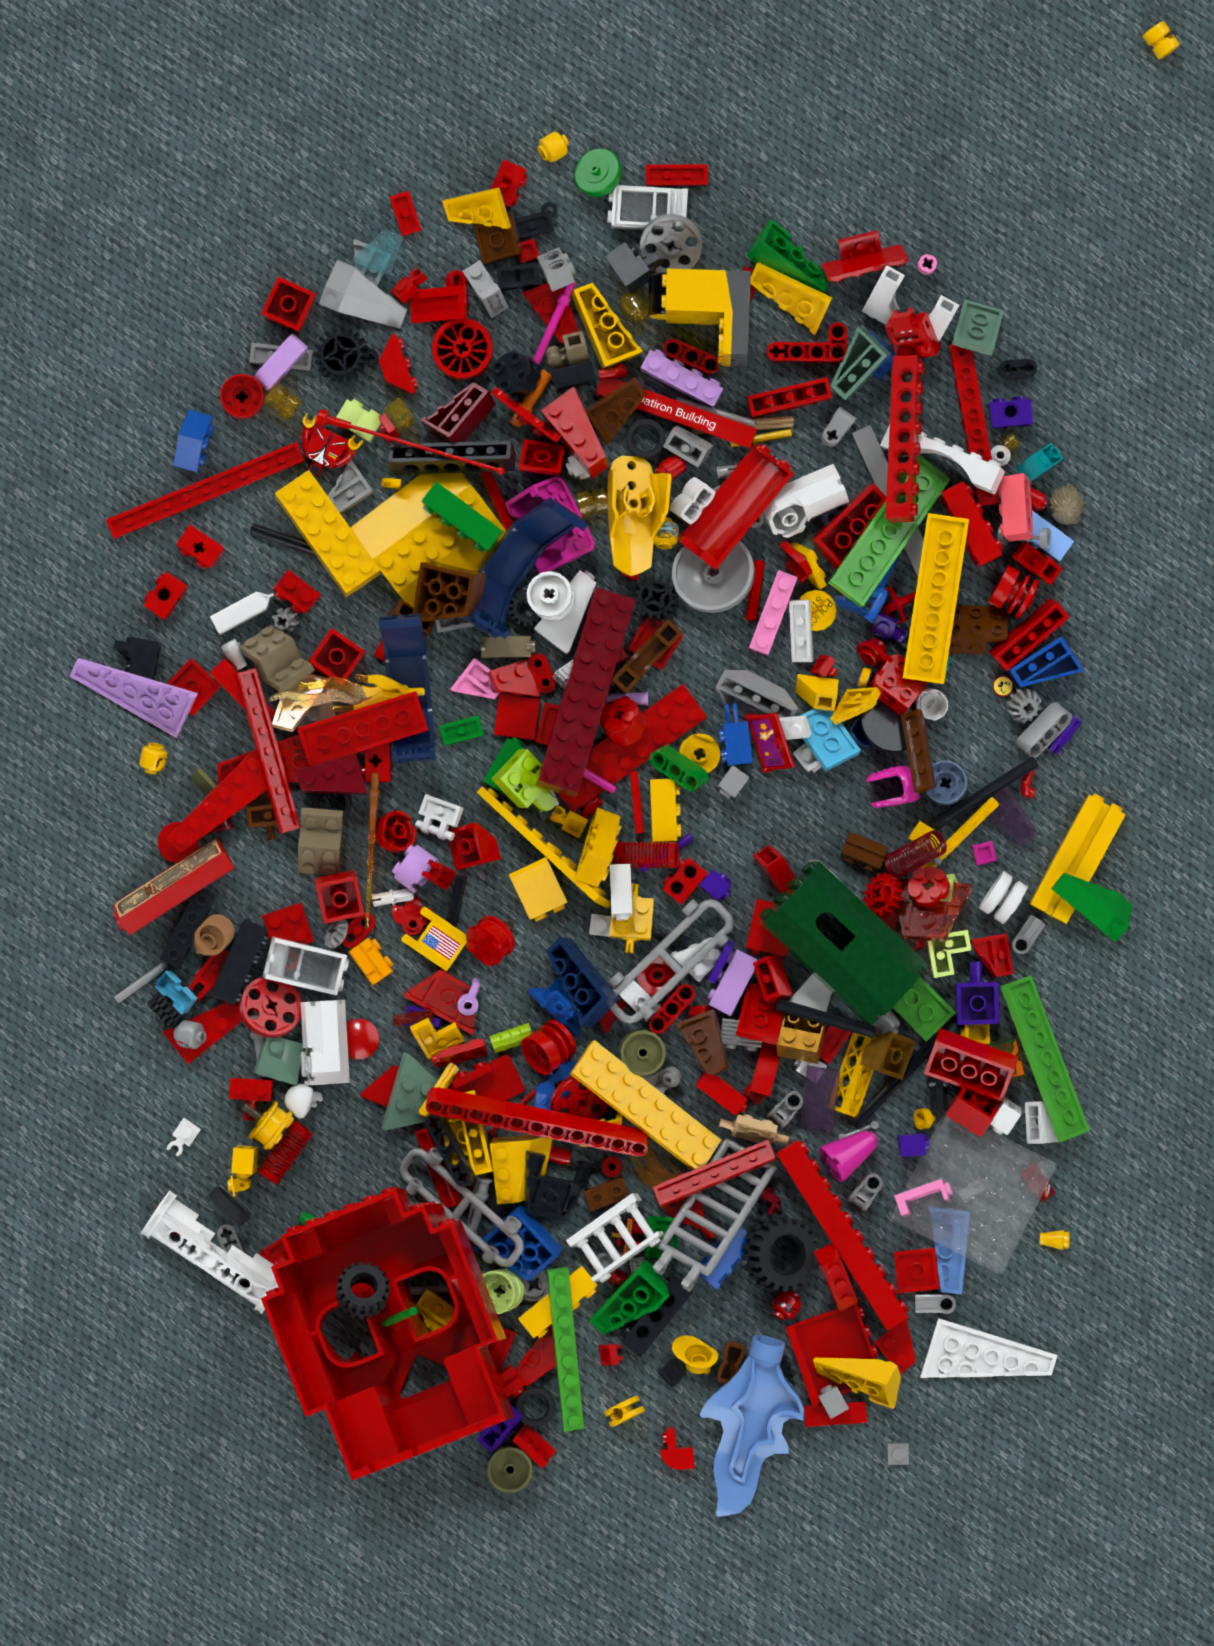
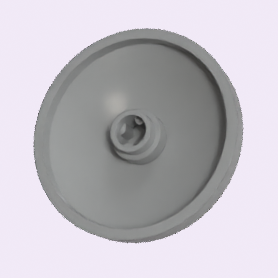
(709, 588)

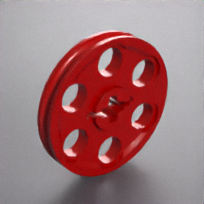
(265, 1014)
(572, 1101)

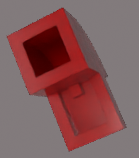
(1036, 563)
(673, 1456)

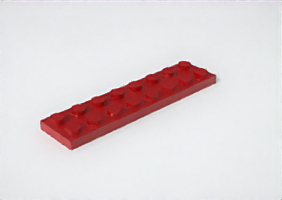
(665, 723)

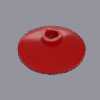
(648, 982)

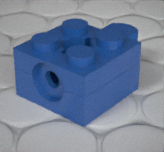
(735, 740)

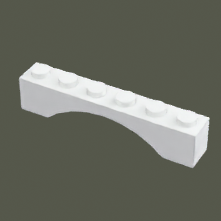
(981, 473)

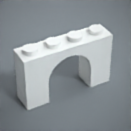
(883, 302)

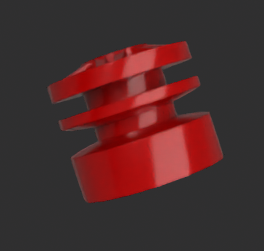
(233, 387)
(1014, 592)
(548, 1047)

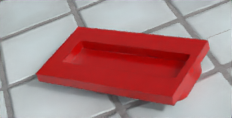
(439, 304)

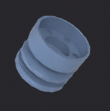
(958, 786)

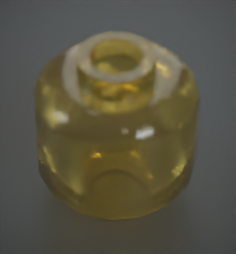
(633, 306)

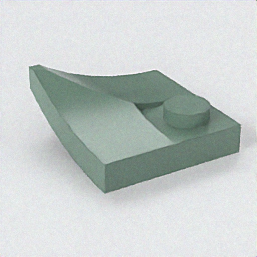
(279, 1059)

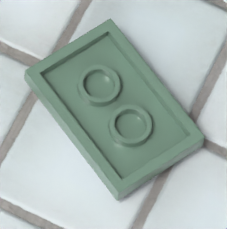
(977, 327)

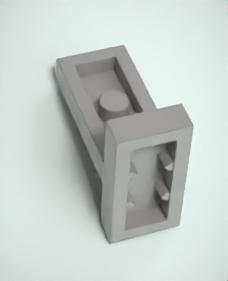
(486, 289)

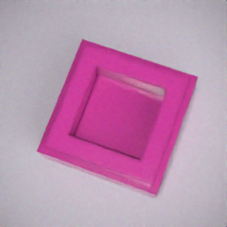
(984, 853)

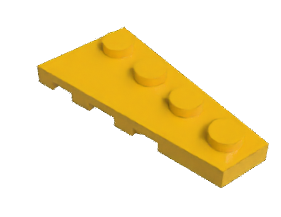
(798, 299)

